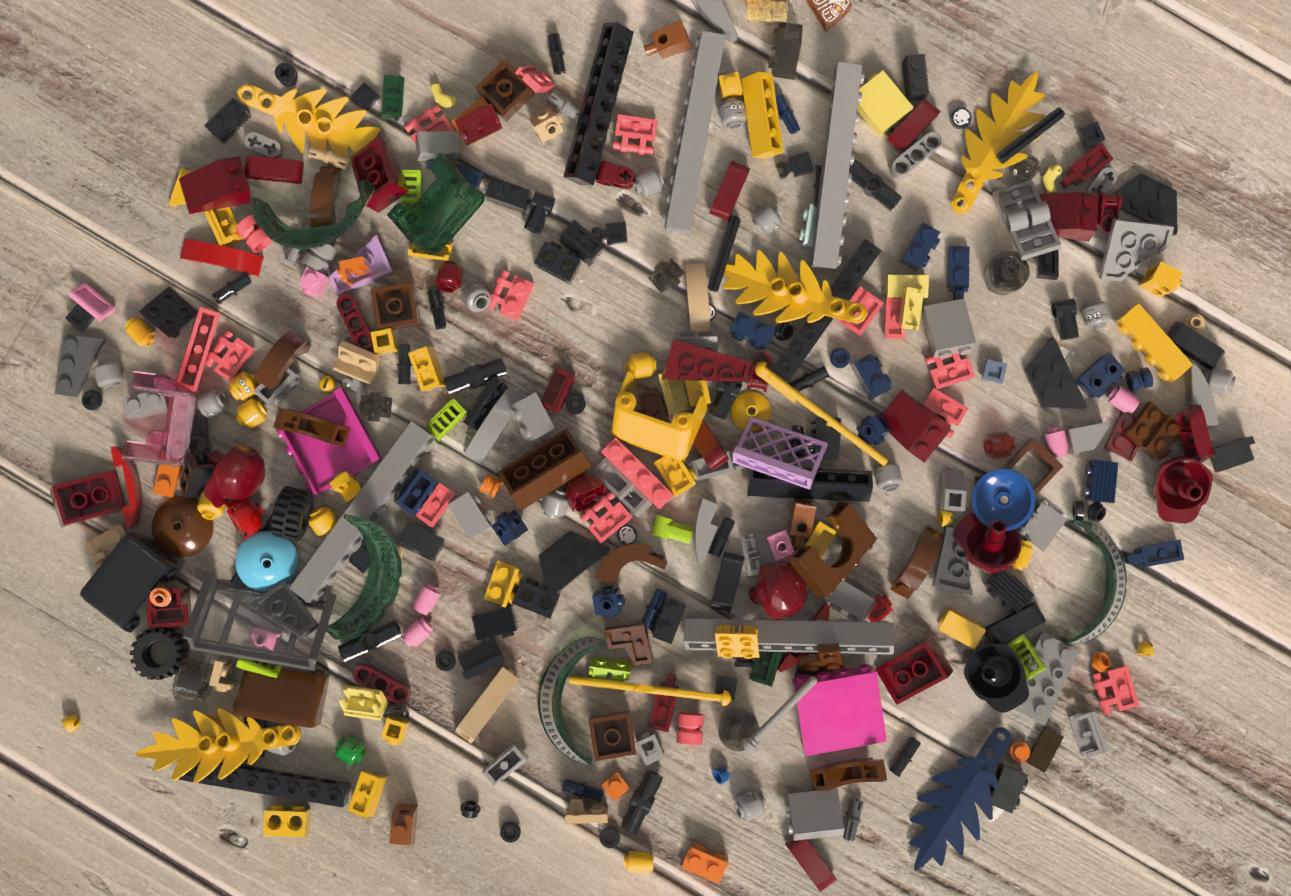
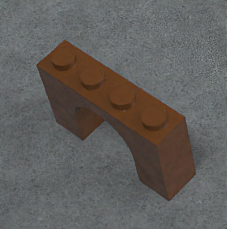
(855, 540)

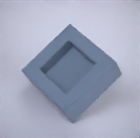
(994, 371)

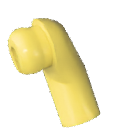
(443, 99)
(1049, 178)

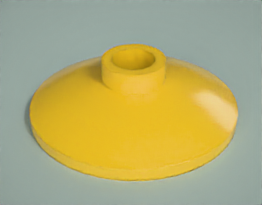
(740, 408)

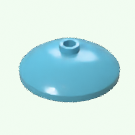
(264, 547)

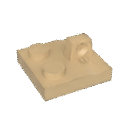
(103, 545)
(578, 814)

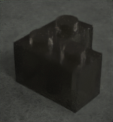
(787, 46)

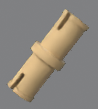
(329, 158)

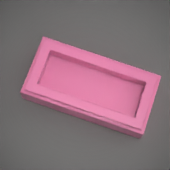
(92, 301)

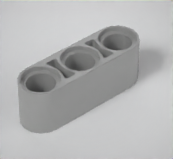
(922, 149)

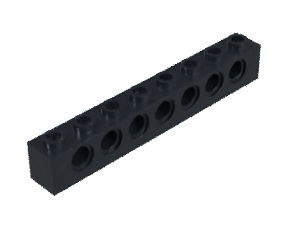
(598, 104)
(811, 332)
(278, 784)

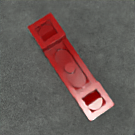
(221, 256)
(133, 512)
(789, 660)

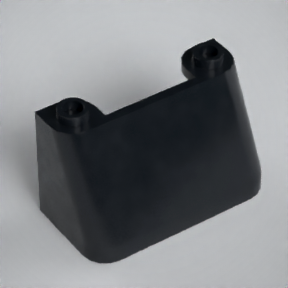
(128, 579)

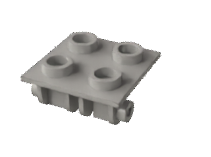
(1042, 525)
(757, 551)

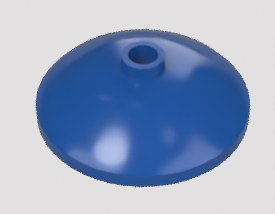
(1001, 483)

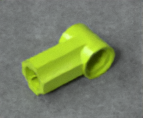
(667, 528)

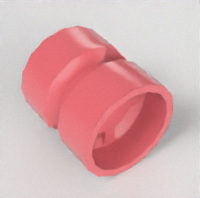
(256, 238)
(690, 728)

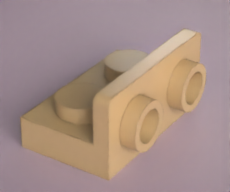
(357, 362)
(220, 673)

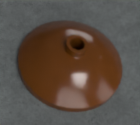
(194, 530)

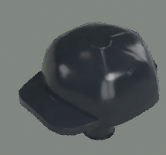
(997, 677)

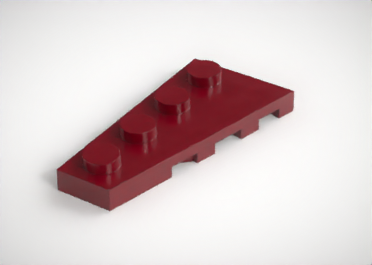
(701, 364)

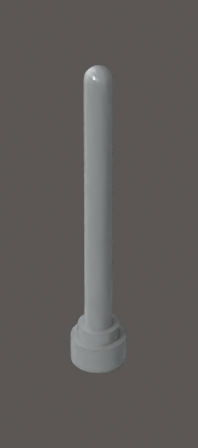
(749, 743)

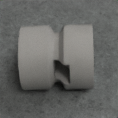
(318, 258)

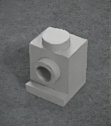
(653, 754)

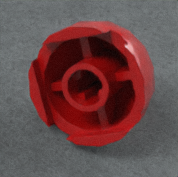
(245, 516)

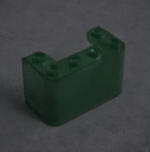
(440, 210)

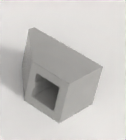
(1086, 437)
(953, 491)

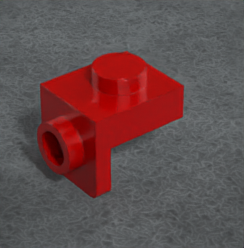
(881, 609)

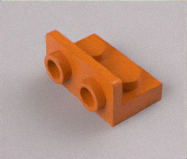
(353, 266)
(705, 863)

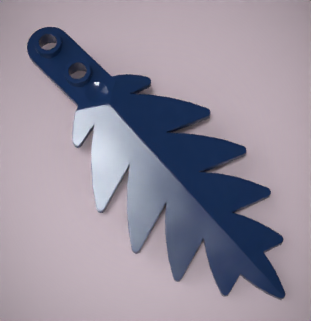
(959, 802)

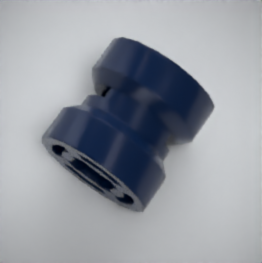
(1139, 379)

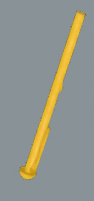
(792, 394)
(725, 698)

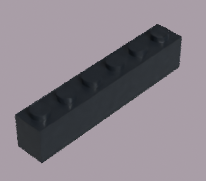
(827, 485)

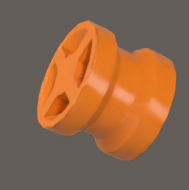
(491, 485)

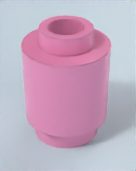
(1123, 399)
(1056, 442)
(426, 599)
(417, 632)

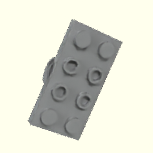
(1027, 219)
(1048, 684)

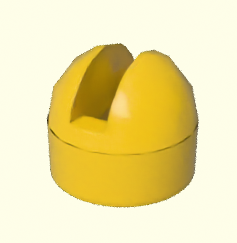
(331, 384)
(944, 518)
(1145, 648)
(71, 723)

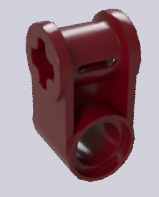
(612, 174)
(1108, 209)
(753, 376)

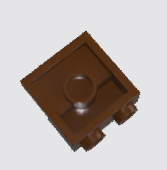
(1153, 431)

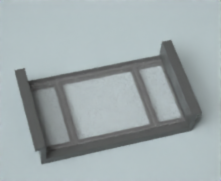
(229, 627)

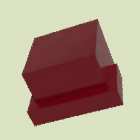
(174, 614)

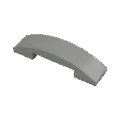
(492, 426)

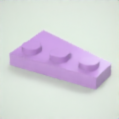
(379, 263)

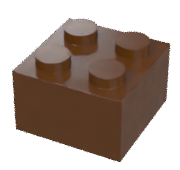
(505, 90)
(396, 306)
(612, 735)

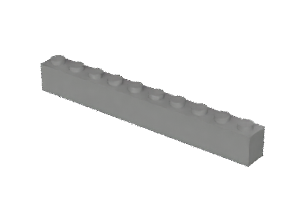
(695, 132)
(836, 165)
(368, 504)
(797, 635)

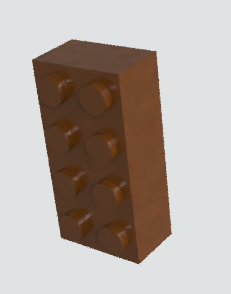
(544, 469)

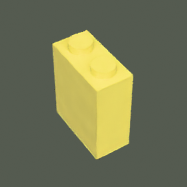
(882, 103)

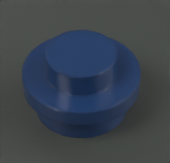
(840, 358)

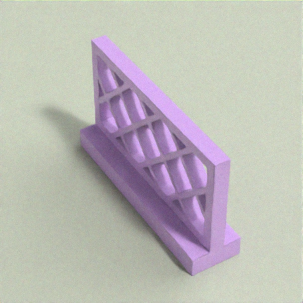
(789, 472)

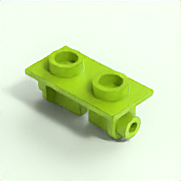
(601, 666)

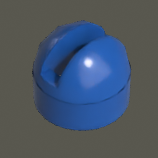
(720, 774)

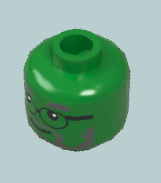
(350, 749)

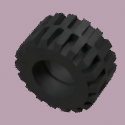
(291, 513)
(142, 653)

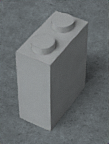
(949, 328)
(814, 814)

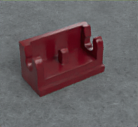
(478, 124)
(557, 390)

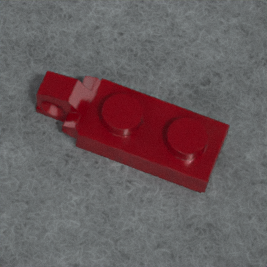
(1087, 166)
(664, 707)

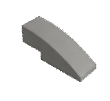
(717, 17)
(1200, 394)
(703, 471)
(621, 487)
(703, 529)

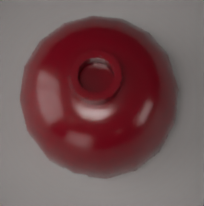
(583, 491)

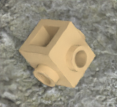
(546, 124)

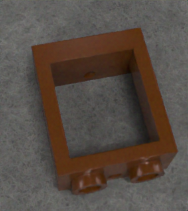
(1043, 455)

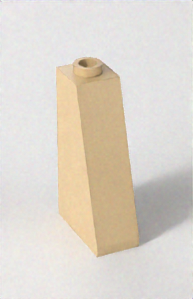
(487, 704)

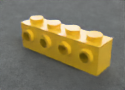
(762, 115)
(1153, 343)

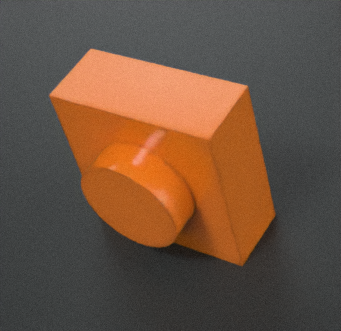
(615, 785)

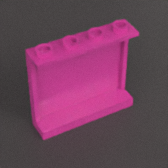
(322, 460)
(841, 710)

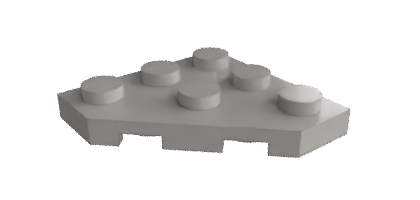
(1132, 246)

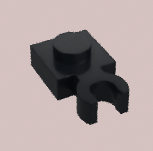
(798, 165)
(614, 234)

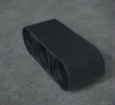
(1195, 345)
(727, 582)
(1015, 624)

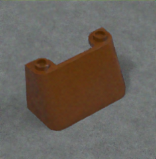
(289, 699)

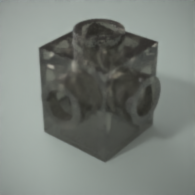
(666, 275)
(375, 407)

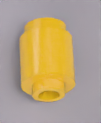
(140, 331)
(1024, 556)
(639, 861)

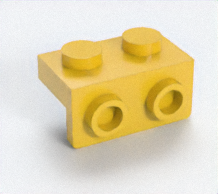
(675, 475)

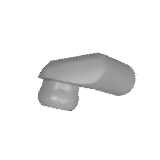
(355, 385)

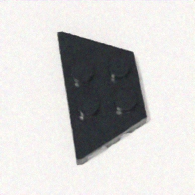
(1150, 201)
(1053, 380)
(568, 560)

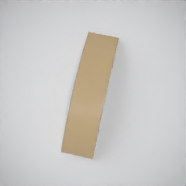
(697, 297)

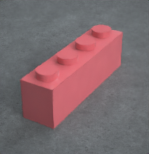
(197, 348)
(637, 473)

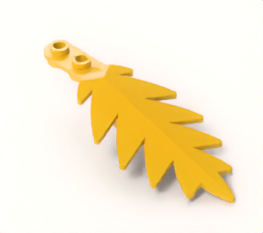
(318, 122)
(996, 137)
(786, 291)
(215, 744)

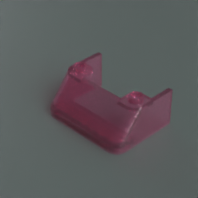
(170, 445)

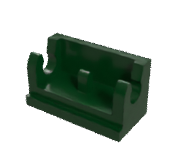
(392, 97)
(765, 667)

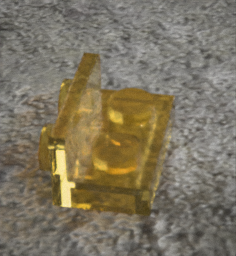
(767, 10)

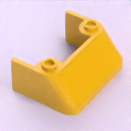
(653, 434)

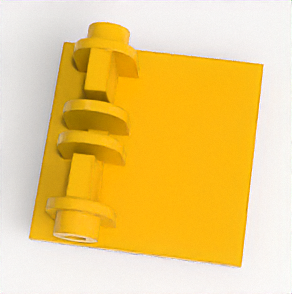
(735, 643)

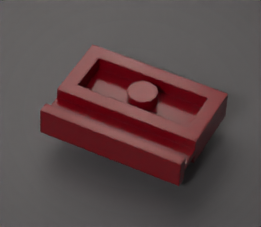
(1118, 442)

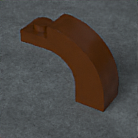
(323, 196)
(280, 358)
(311, 426)
(621, 556)
(919, 563)
(848, 772)

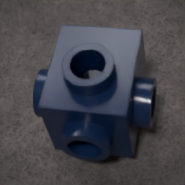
(873, 429)
(509, 527)
(608, 601)

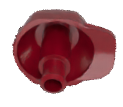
(235, 475)
(1181, 489)
(986, 547)
(779, 590)

